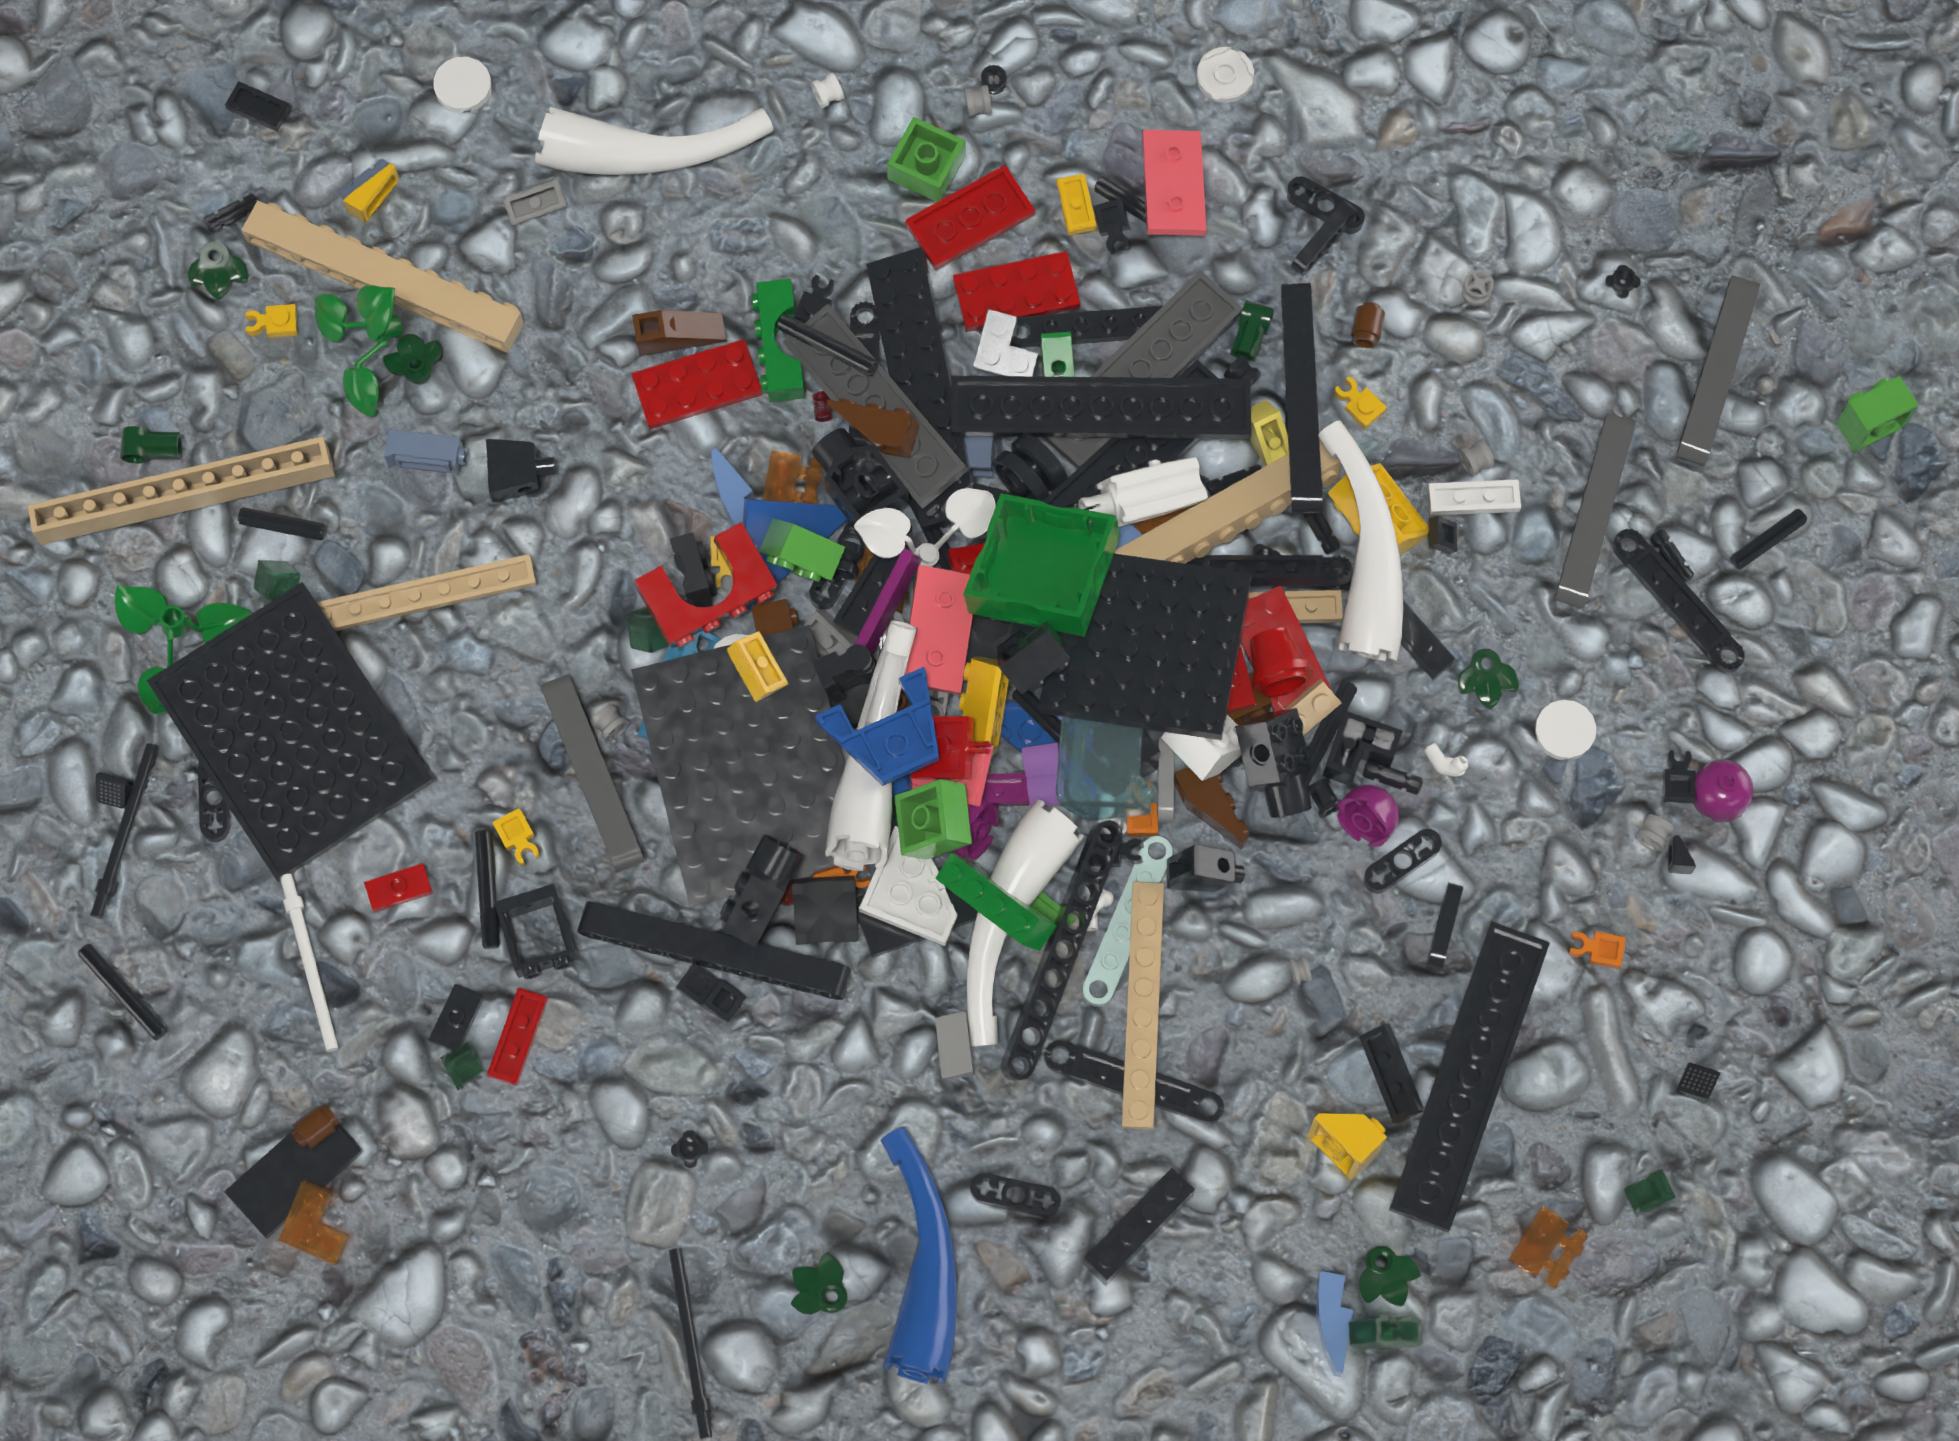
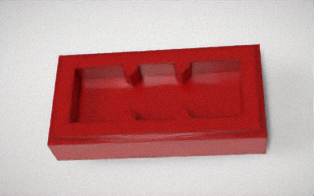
(1241, 692)
(398, 887)

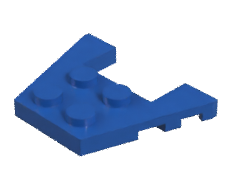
(895, 743)

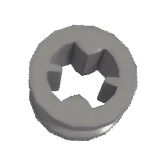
(1300, 970)

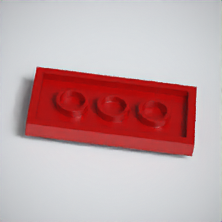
(970, 217)
(1017, 289)
(696, 384)
(1273, 611)

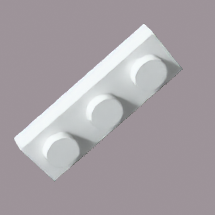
(1474, 497)

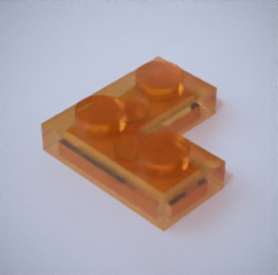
(305, 1225)

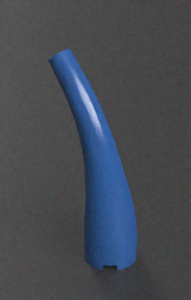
(928, 1311)

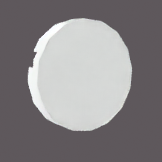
(1225, 75)
(462, 84)
(1565, 730)

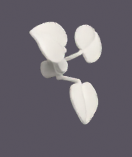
(886, 528)

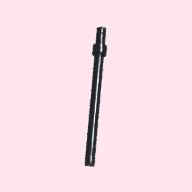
(106, 886)
(700, 1404)

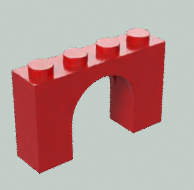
(680, 620)

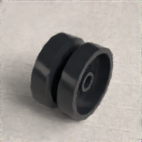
(1029, 468)

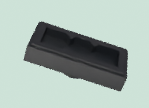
(258, 106)
(456, 1018)

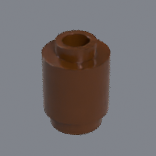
(1367, 325)
(314, 1126)

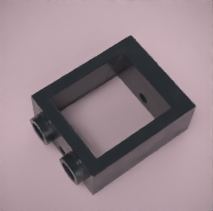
(526, 903)

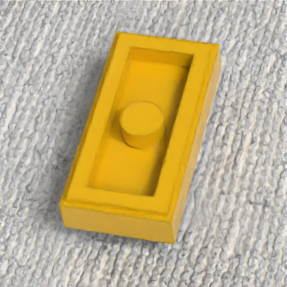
(1076, 204)

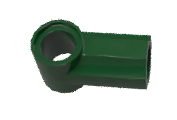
(1252, 326)
(141, 444)

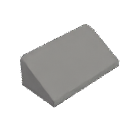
(534, 201)
(827, 635)
(954, 1046)

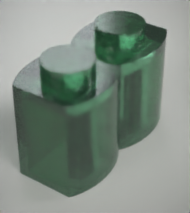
(1385, 1332)

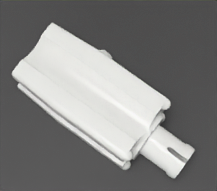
(1149, 491)

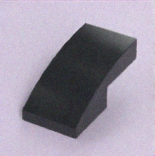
(710, 992)

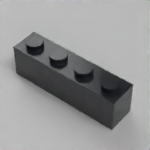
(1138, 1227)

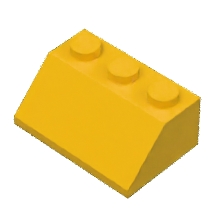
(1407, 522)
(985, 699)
(1347, 1140)

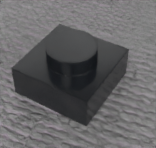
(1442, 534)

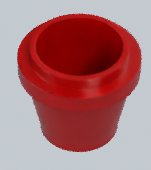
(1278, 663)

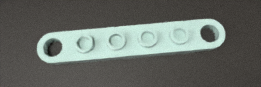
(1115, 946)

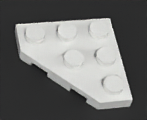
(910, 896)

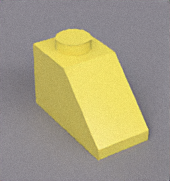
(1268, 432)

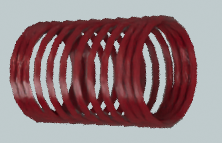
(820, 413)

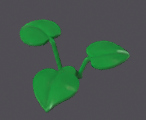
(376, 307)
(142, 607)

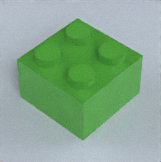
(926, 159)
(1876, 413)
(801, 551)
(933, 819)

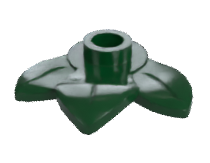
(217, 274)
(413, 358)
(1488, 683)
(1387, 1281)
(816, 1284)

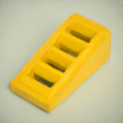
(370, 195)

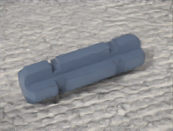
(362, 178)

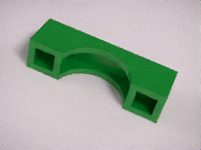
(783, 373)
(1001, 908)

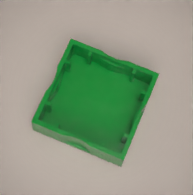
(1042, 564)

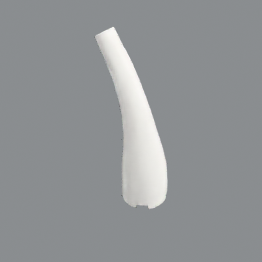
(598, 147)
(1376, 590)
(861, 805)
(1024, 869)

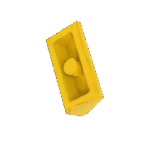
(757, 666)

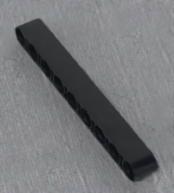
(1301, 398)
(714, 950)
(1051, 961)

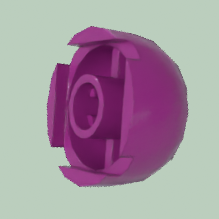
(1723, 790)
(1368, 814)
(981, 821)

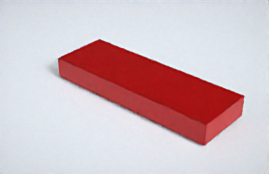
(517, 1037)

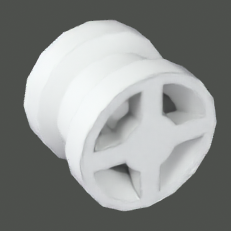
(827, 90)

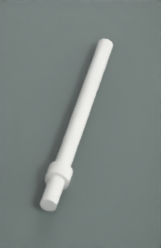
(294, 906)

